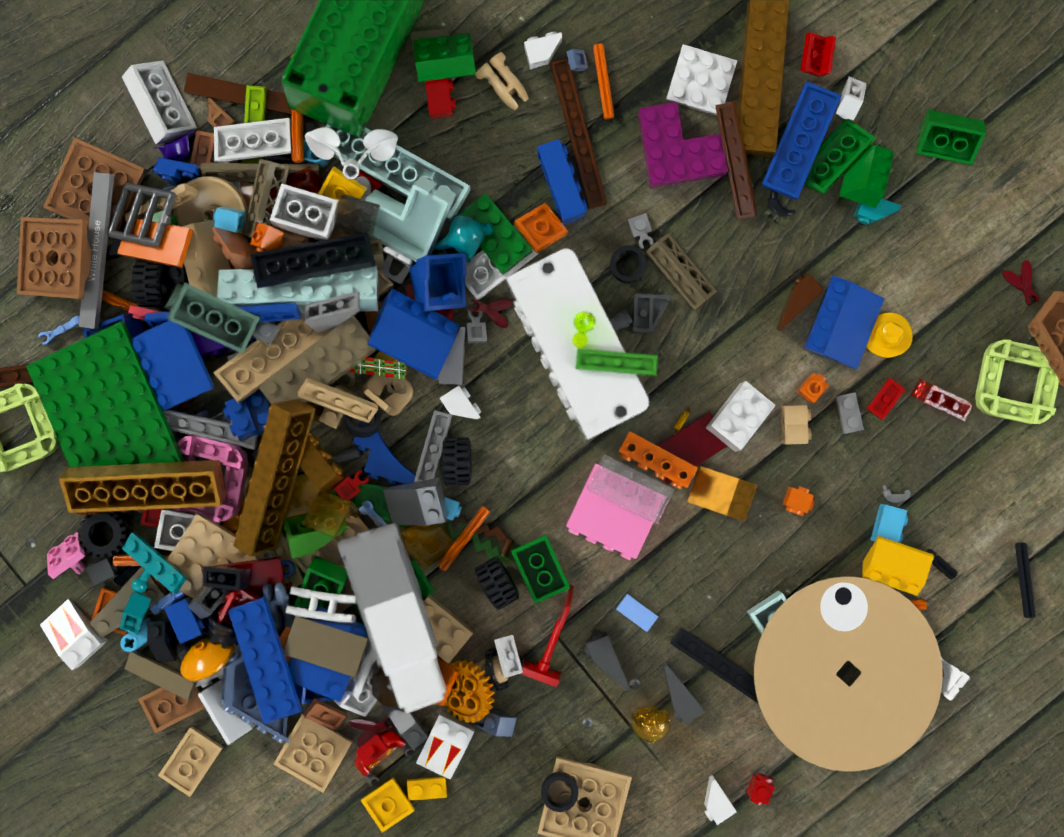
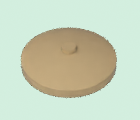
(212, 193)

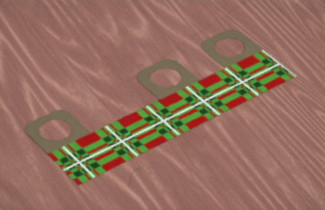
(391, 369)

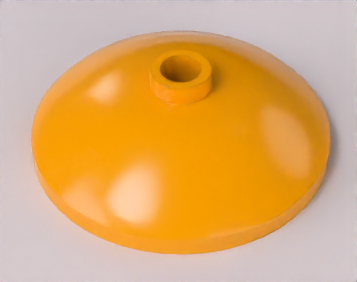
(205, 659)

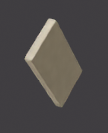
(326, 646)

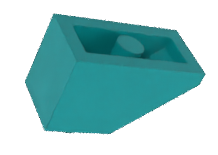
(870, 215)
(135, 613)

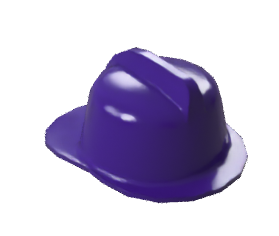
(177, 149)

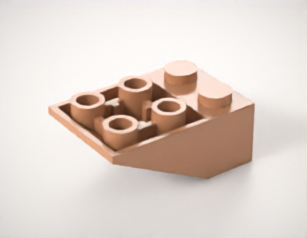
(235, 247)

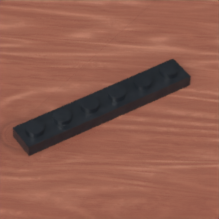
(715, 662)

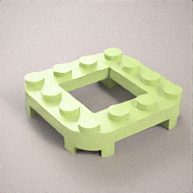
(990, 376)
(46, 440)

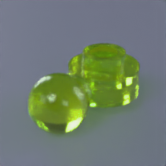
(580, 338)

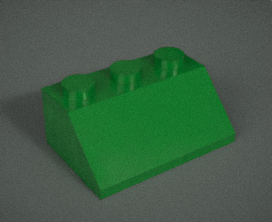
(950, 137)
(868, 176)

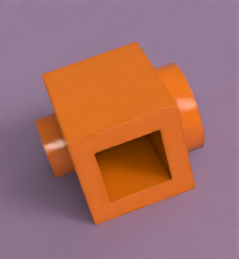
(266, 238)
(813, 387)
(798, 500)

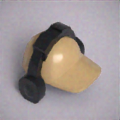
(493, 669)

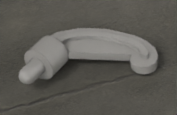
(895, 497)

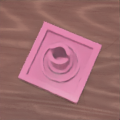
(66, 556)

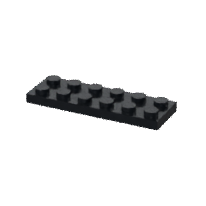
(312, 260)

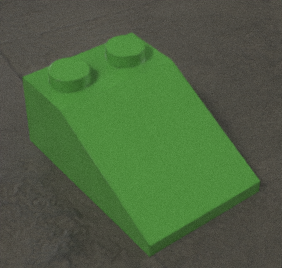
(302, 539)

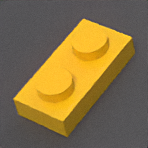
(427, 788)

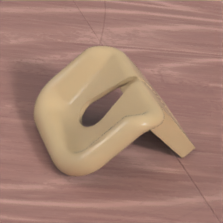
(394, 403)

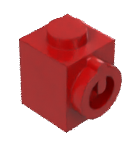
(760, 789)

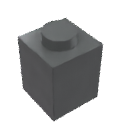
(103, 571)

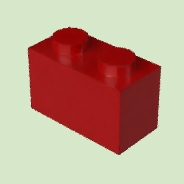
(439, 98)

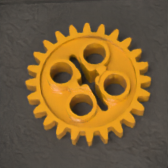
(470, 693)

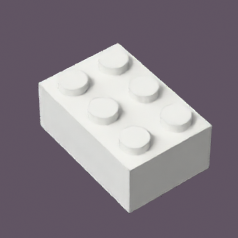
(304, 213)
(740, 416)

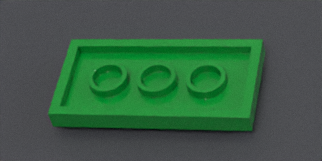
(505, 245)

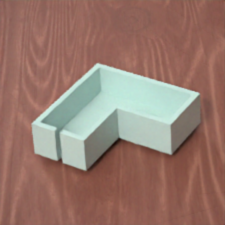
(417, 224)

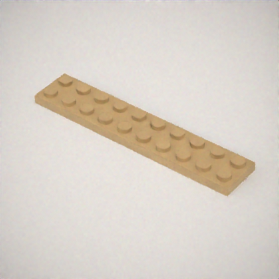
(260, 361)

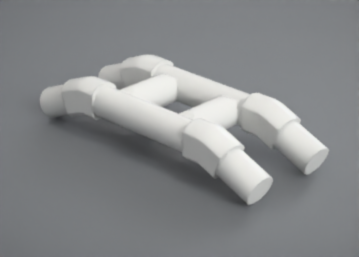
(331, 615)

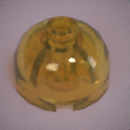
(650, 724)

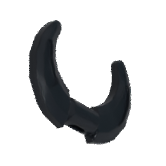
(776, 206)

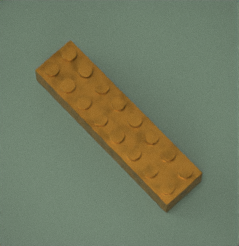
(762, 75)
(274, 476)
(143, 486)

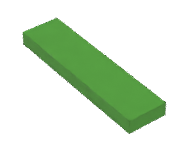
(616, 362)

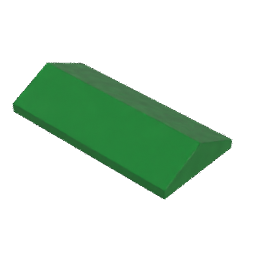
(837, 155)

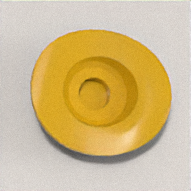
(890, 336)

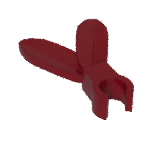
(1022, 283)
(491, 310)
(371, 728)

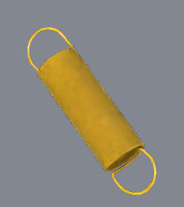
(682, 419)

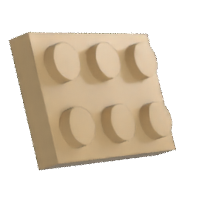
(190, 761)

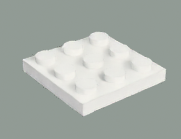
(701, 79)

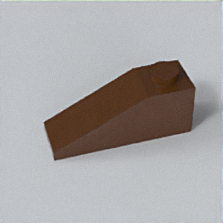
(800, 296)

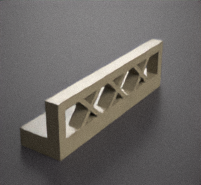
(261, 196)
(679, 273)

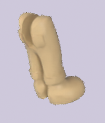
(504, 92)

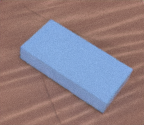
(637, 612)

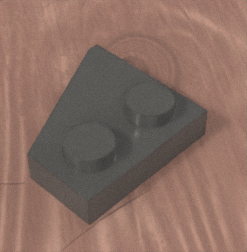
(648, 311)

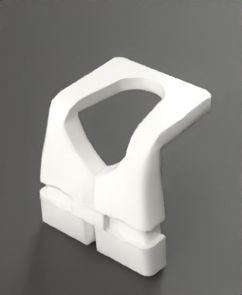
(400, 257)
(952, 680)

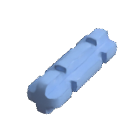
(166, 601)

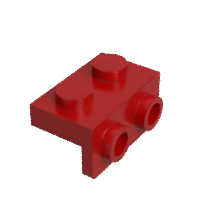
(818, 54)
(234, 599)

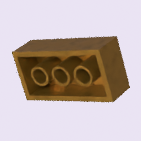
(319, 466)

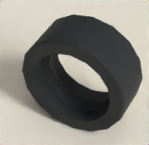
(627, 278)
(366, 431)
(559, 807)

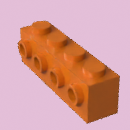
(659, 460)

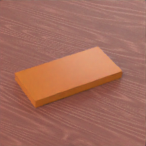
(171, 249)

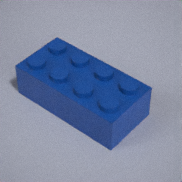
(560, 181)

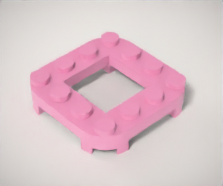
(235, 474)

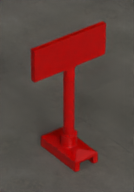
(541, 670)

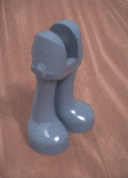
(280, 598)

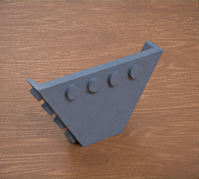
(239, 697)

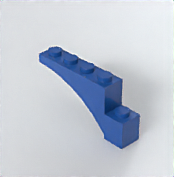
(382, 460)

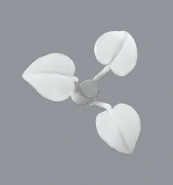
(379, 142)

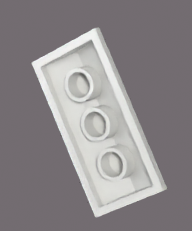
(252, 140)
(484, 276)

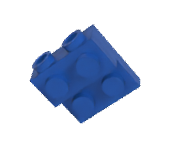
(175, 171)
(248, 416)

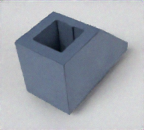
(497, 723)

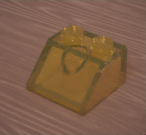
(427, 542)

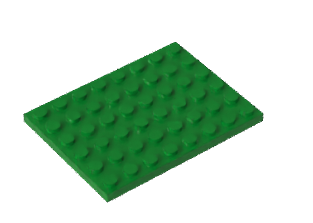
(103, 403)

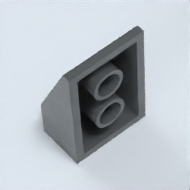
(417, 503)

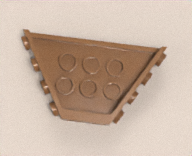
(1048, 331)

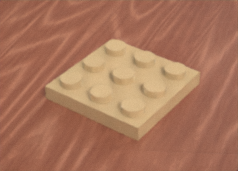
(313, 753)

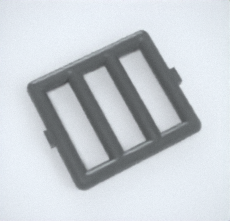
(142, 237)

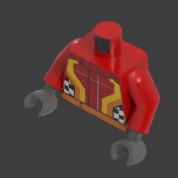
(377, 750)

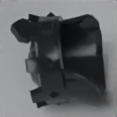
(222, 632)

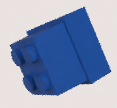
(440, 281)

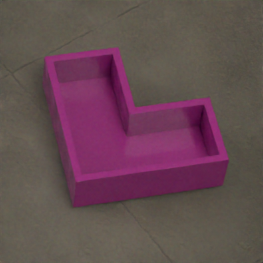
(671, 158)

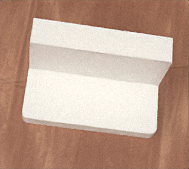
(508, 656)

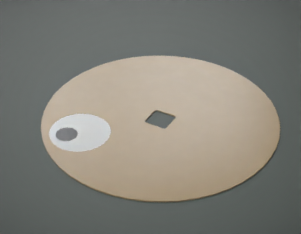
(814, 708)

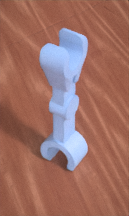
(51, 335)
(367, 509)

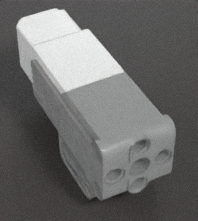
(394, 614)

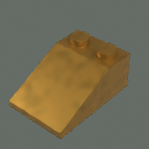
(722, 493)

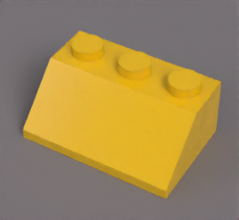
(897, 565)

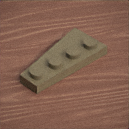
(111, 614)

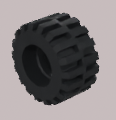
(149, 284)
(456, 461)
(90, 538)
(496, 583)

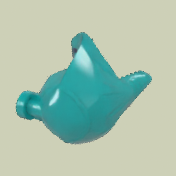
(465, 236)

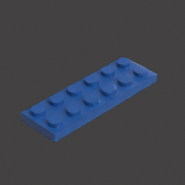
(801, 140)
(265, 660)

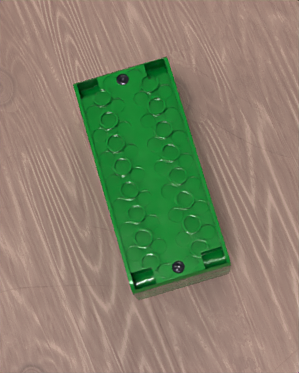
(347, 59)

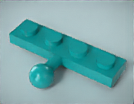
(154, 565)

